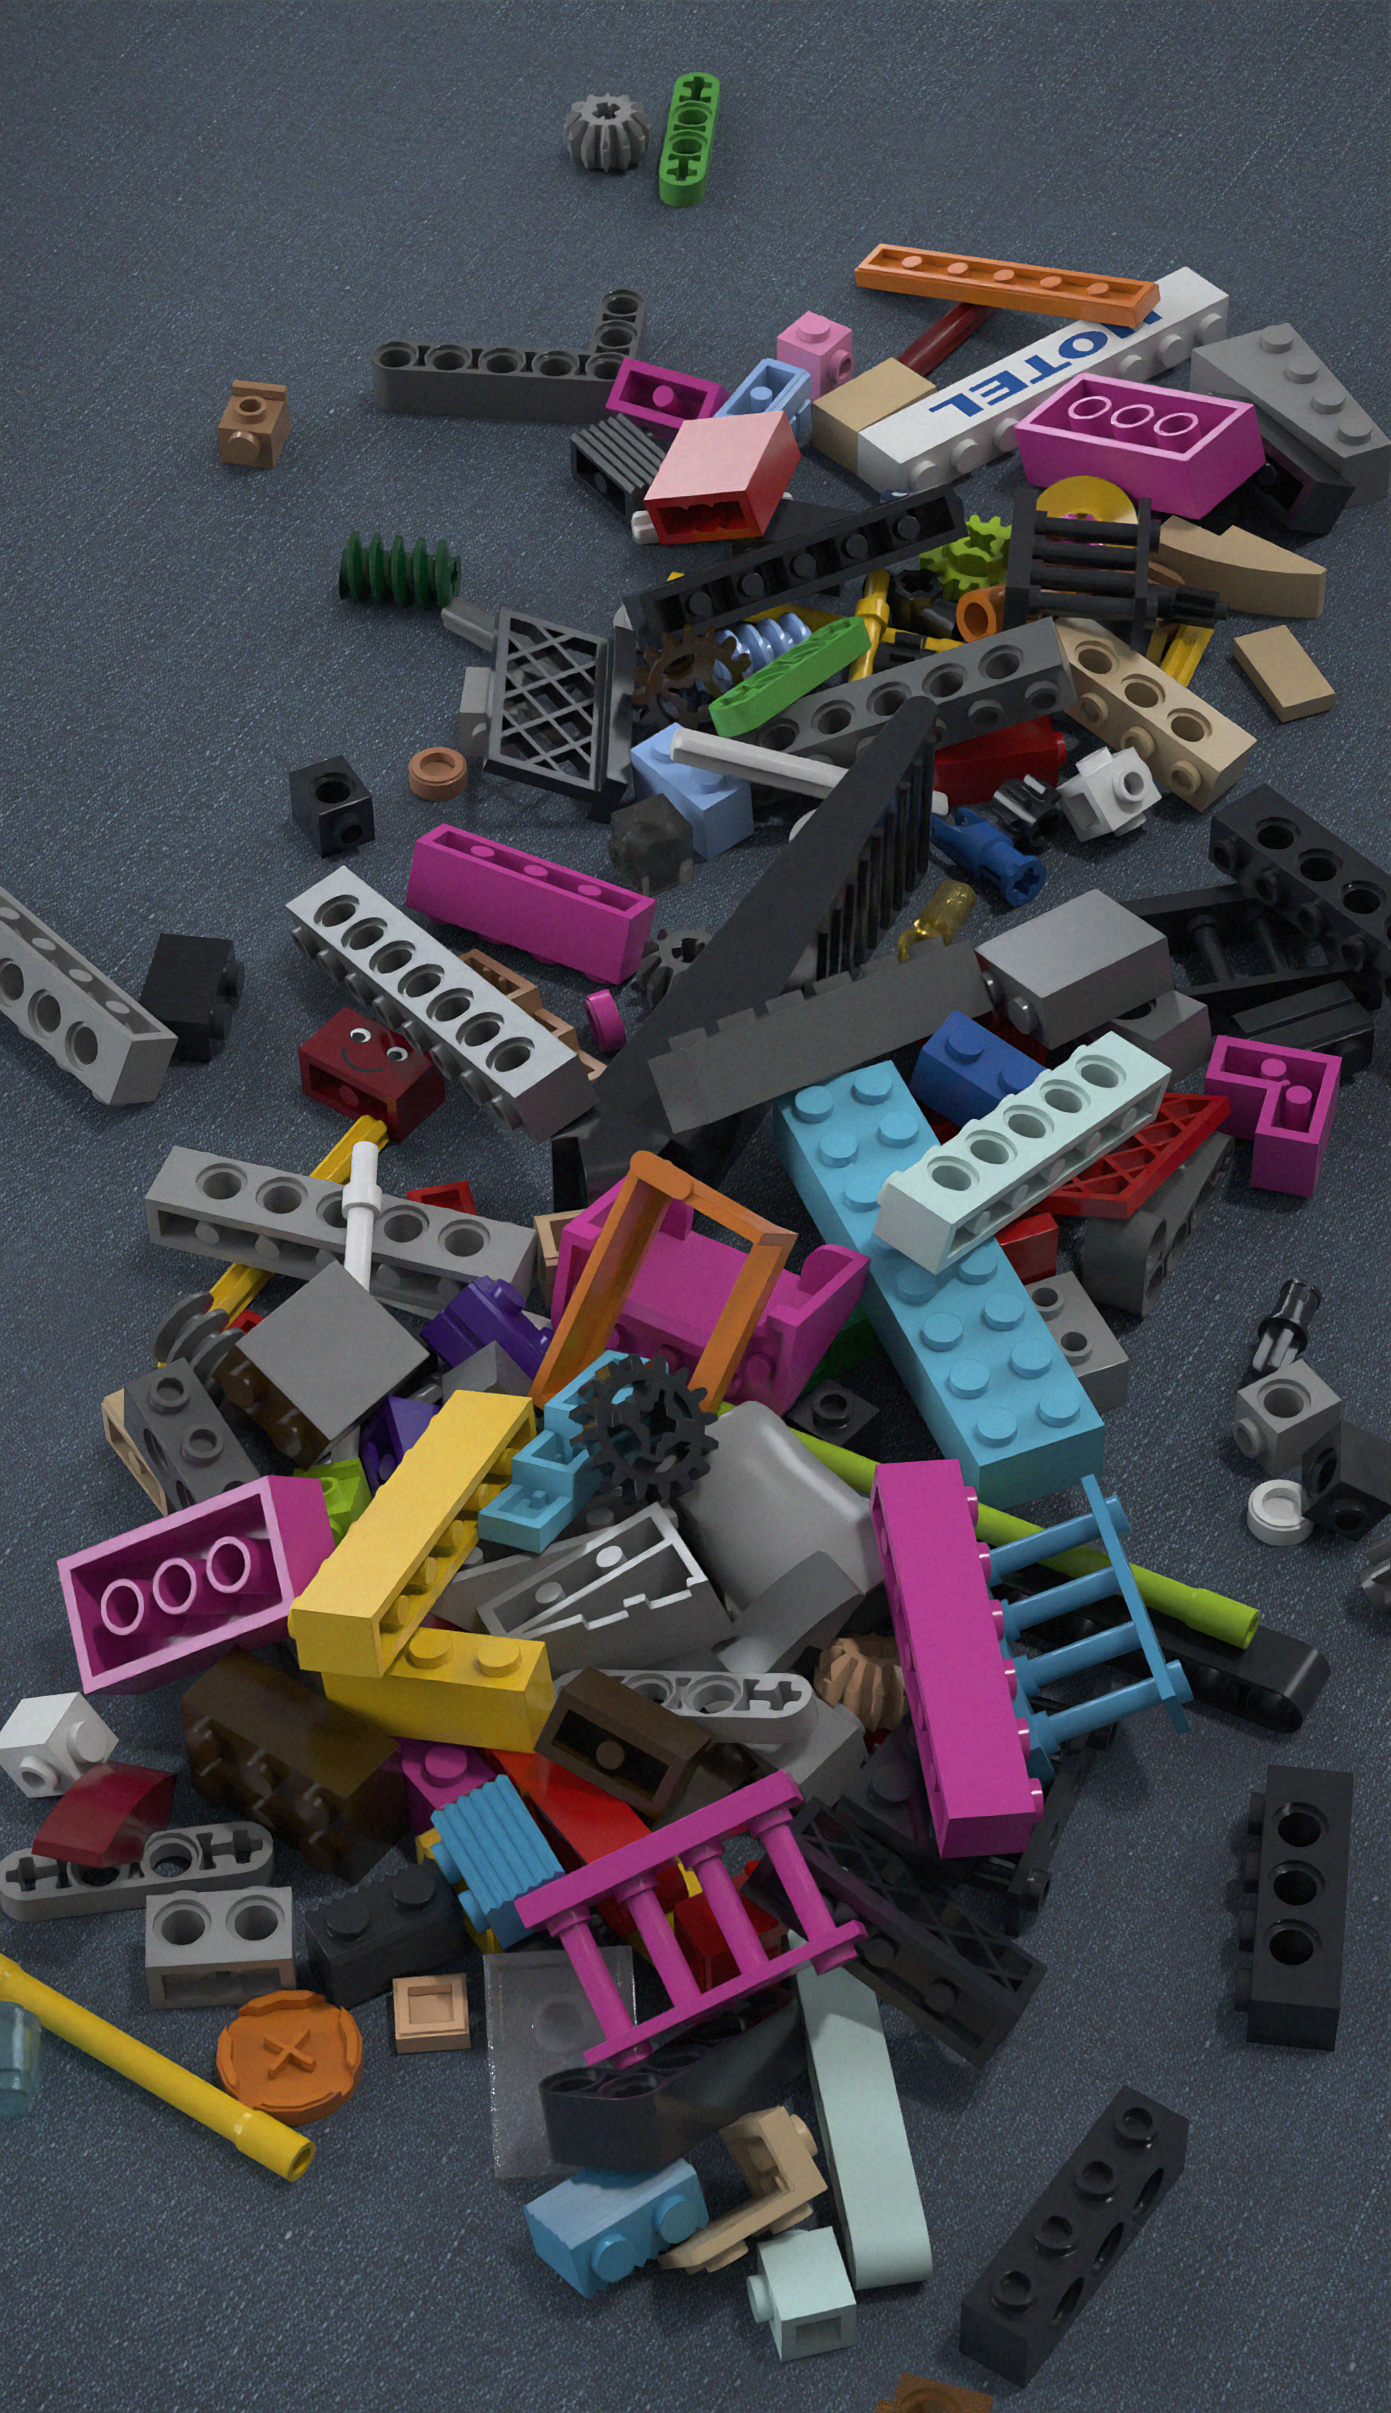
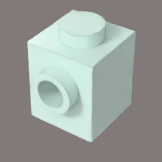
(803, 2293)

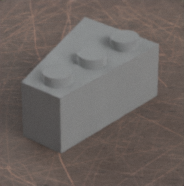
(615, 1601)

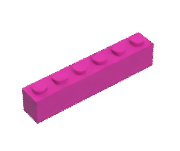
(953, 1659)

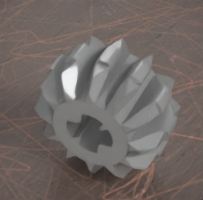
(607, 132)

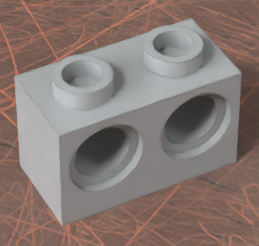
(221, 1956)

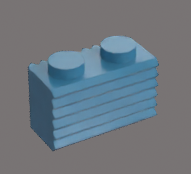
(498, 1855)
(614, 2220)

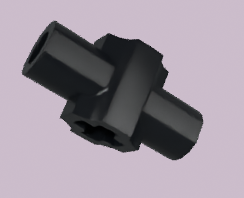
(919, 605)

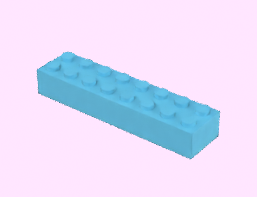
(958, 1338)

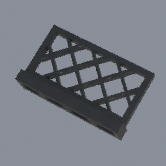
(602, 718)
(905, 1959)

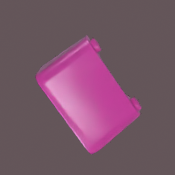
(687, 1288)

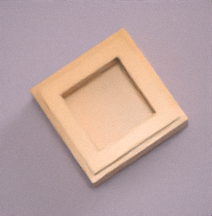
(431, 2013)

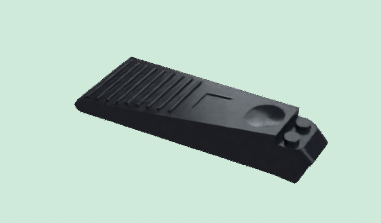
(803, 921)

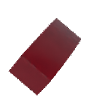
(107, 1815)

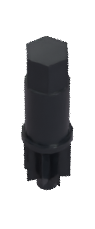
(1186, 605)

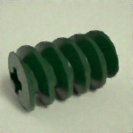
(398, 573)

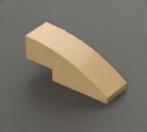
(1243, 569)

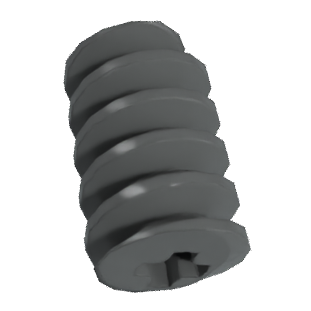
(200, 1339)

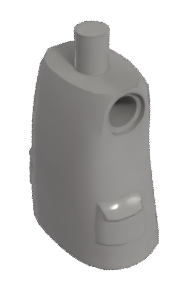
(771, 1509)

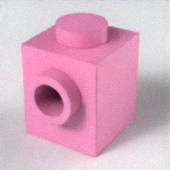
(821, 349)

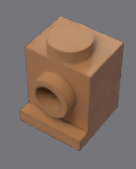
(254, 424)

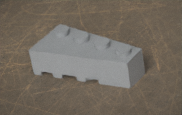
(1304, 397)

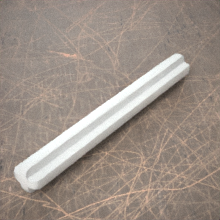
(765, 766)

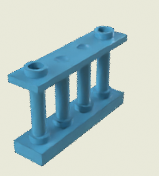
(1168, 1680)

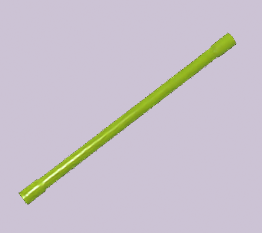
(1195, 1607)

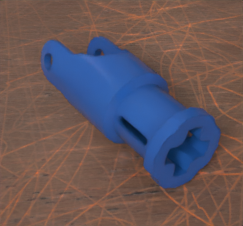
(989, 856)

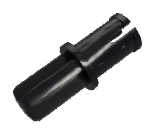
(1285, 1330)

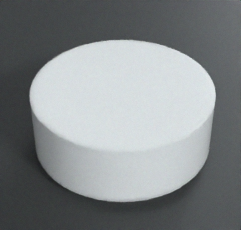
(1276, 1513)

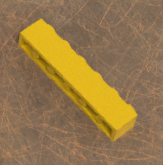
(410, 1537)

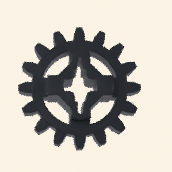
(643, 1430)

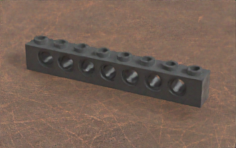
(441, 1006)

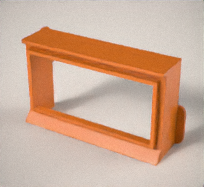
(619, 1258)

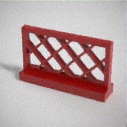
(1139, 1162)

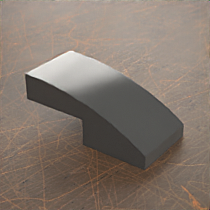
(795, 1611)

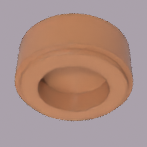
(438, 774)

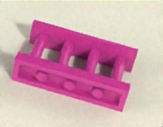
(631, 1879)

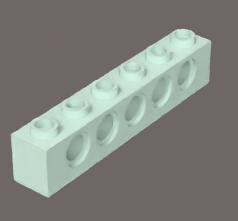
(1020, 1152)

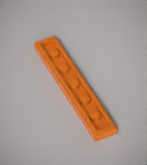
(1008, 285)

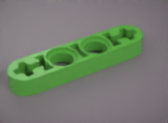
(689, 138)
(790, 676)

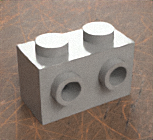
(1083, 1339)

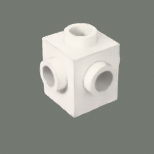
(1108, 794)

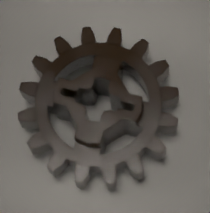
(673, 681)

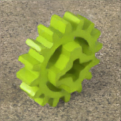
(971, 561)

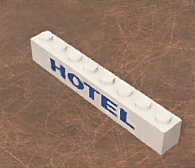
(978, 414)

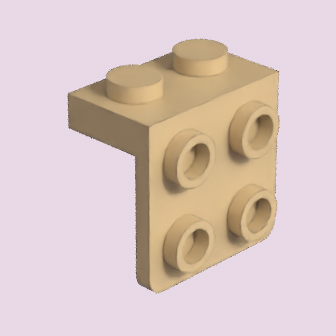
(778, 2168)

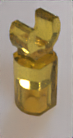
(941, 916)

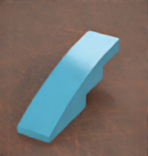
(546, 1474)

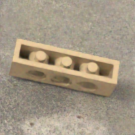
(1142, 707)

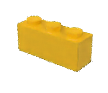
(455, 1691)

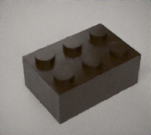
(295, 1765)

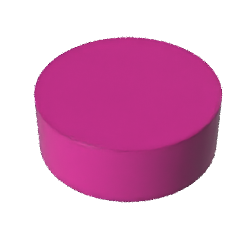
(604, 1021)

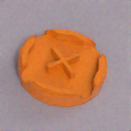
(291, 2056)

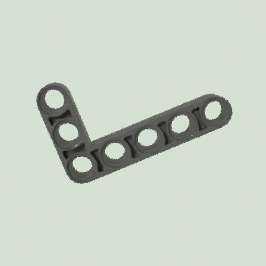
(514, 379)

